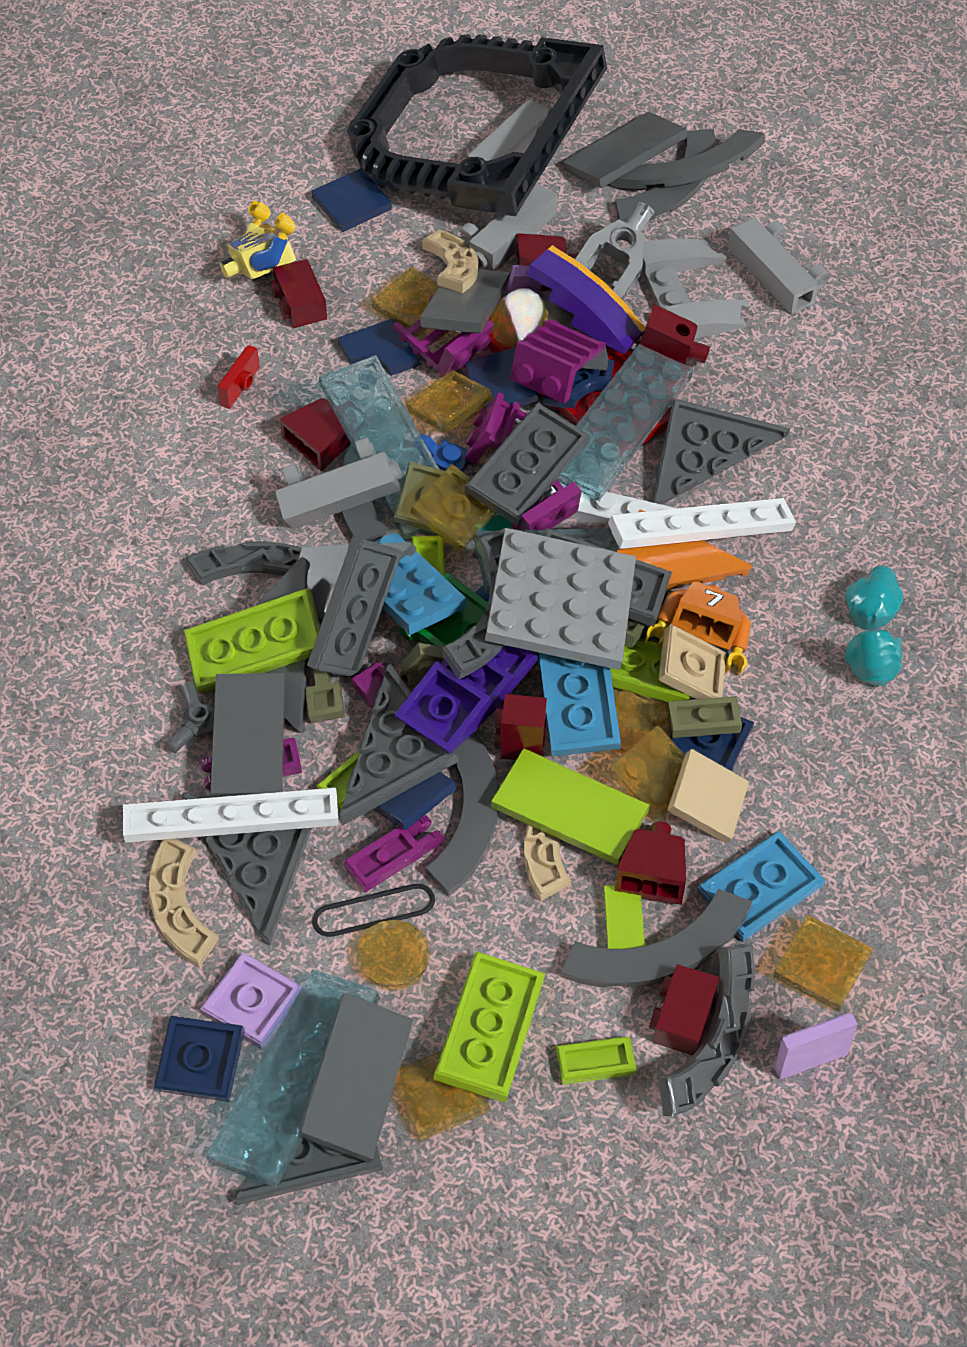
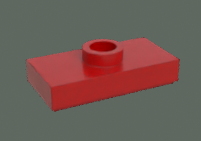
(238, 377)

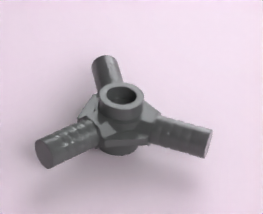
(197, 719)

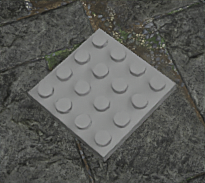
(561, 599)

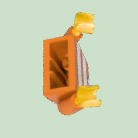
(708, 616)

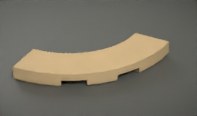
(460, 260)
(544, 863)
(170, 903)

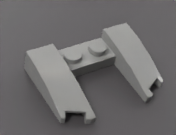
(659, 269)

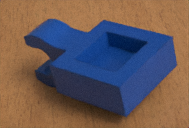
(446, 454)

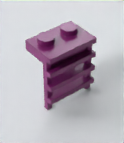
(452, 354)
(551, 358)
(492, 427)
(552, 509)

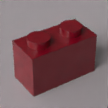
(299, 293)
(520, 725)
(685, 1009)

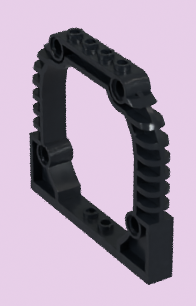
(473, 183)

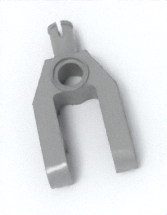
(632, 256)

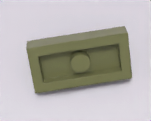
(704, 717)

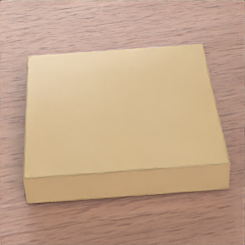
(691, 664)
(708, 796)

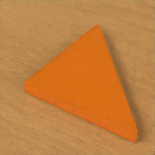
(690, 561)

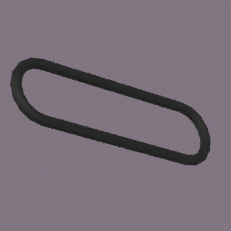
(369, 897)

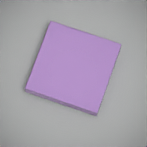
(252, 998)
(815, 1045)

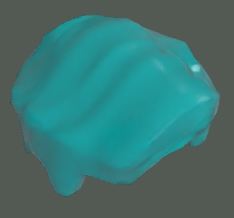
(875, 598)
(874, 657)

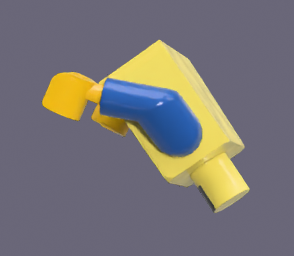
(261, 245)

